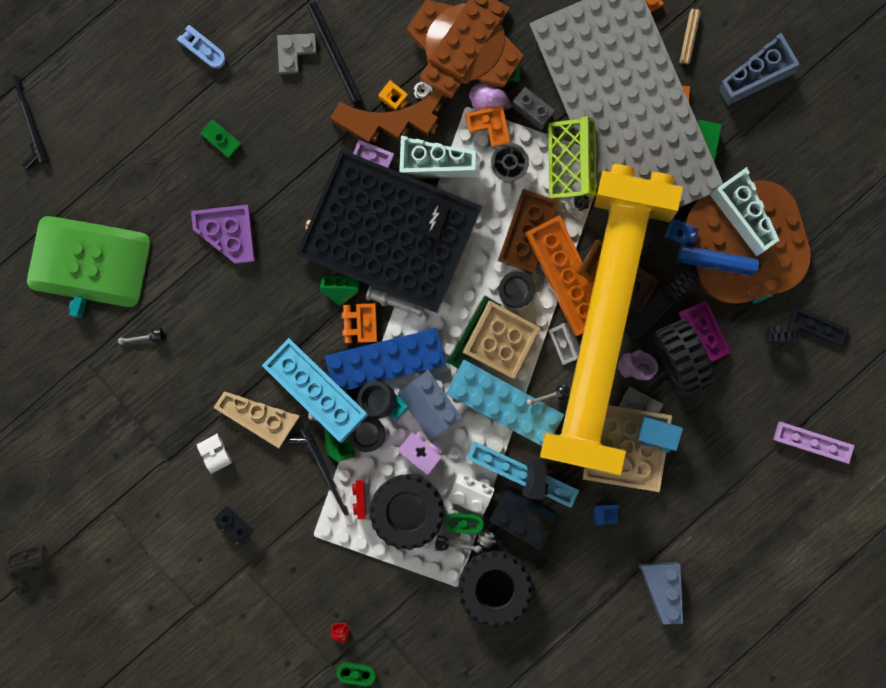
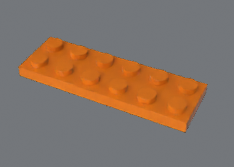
(560, 265)

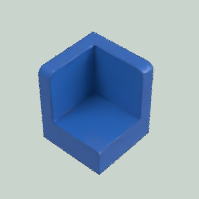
(606, 514)

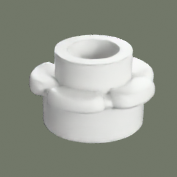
(418, 87)

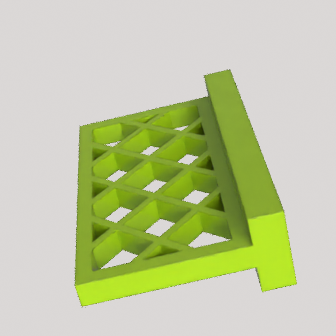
(587, 158)

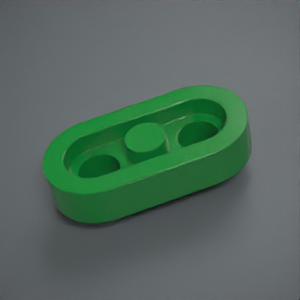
(463, 523)
(355, 676)

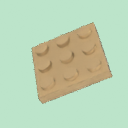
(501, 339)

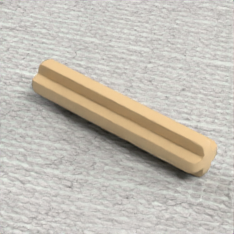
(690, 35)

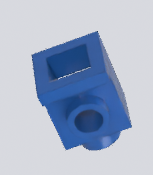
(675, 230)

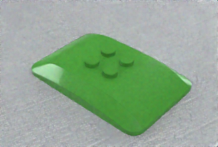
(88, 261)

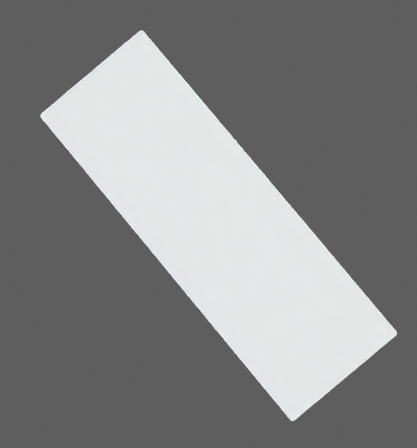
(475, 276)

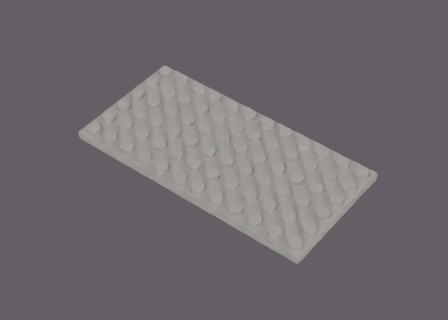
(617, 71)

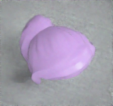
(488, 96)
(638, 365)

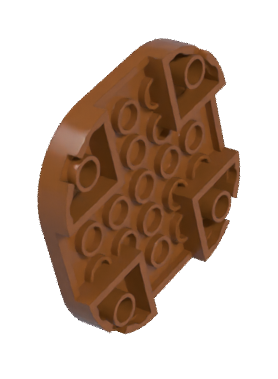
(779, 266)

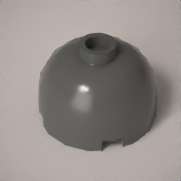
(509, 162)

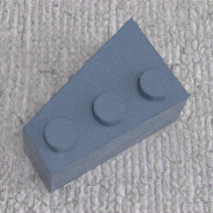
(664, 587)

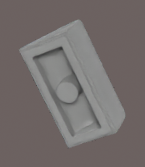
(565, 343)

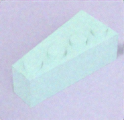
(432, 160)
(746, 212)

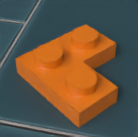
(491, 120)

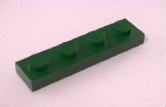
(457, 355)

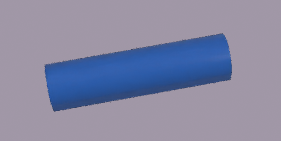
(717, 260)

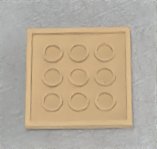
(641, 464)

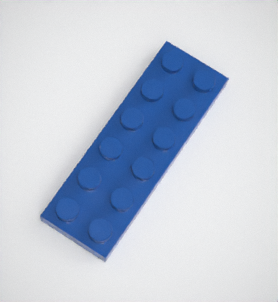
(386, 360)

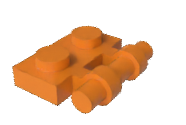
(366, 323)

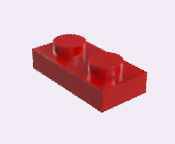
(360, 507)

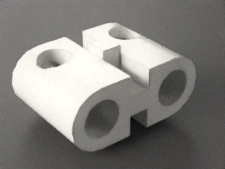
(214, 453)

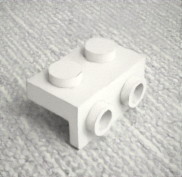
(471, 494)

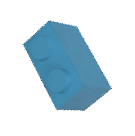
(659, 433)

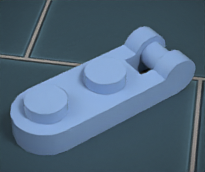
(202, 48)

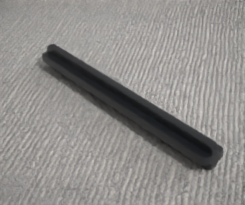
(334, 52)

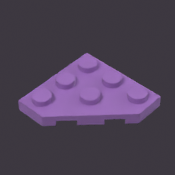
(227, 231)

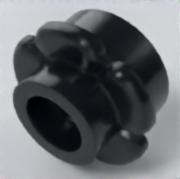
(581, 202)

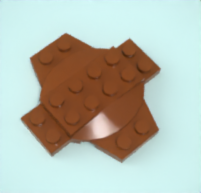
(464, 44)

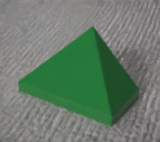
(339, 288)
(338, 450)

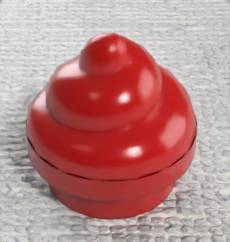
(340, 632)

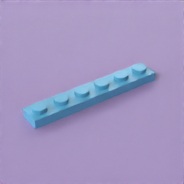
(518, 472)

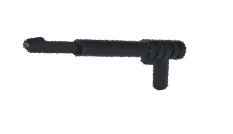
(36, 147)
(310, 446)

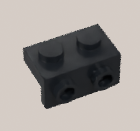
(234, 525)

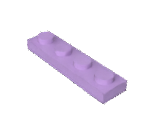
(813, 442)

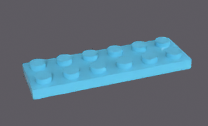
(315, 390)
(503, 403)

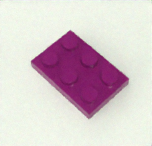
(707, 329)

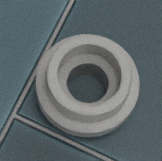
(486, 539)

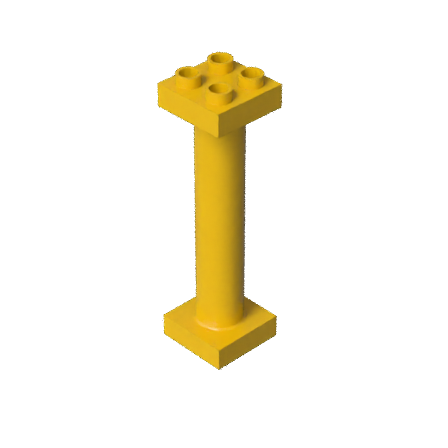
(630, 206)

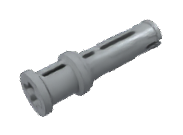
(388, 299)

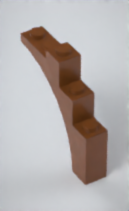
(367, 124)

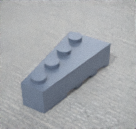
(760, 71)

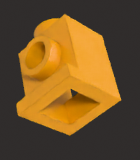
(392, 90)

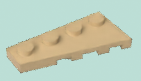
(264, 421)

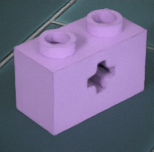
(409, 450)

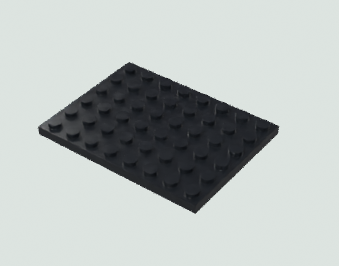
(371, 231)

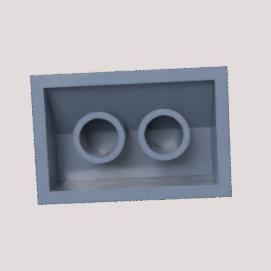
(429, 405)

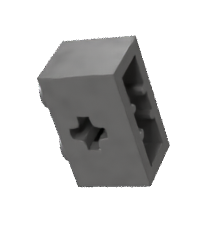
(533, 108)

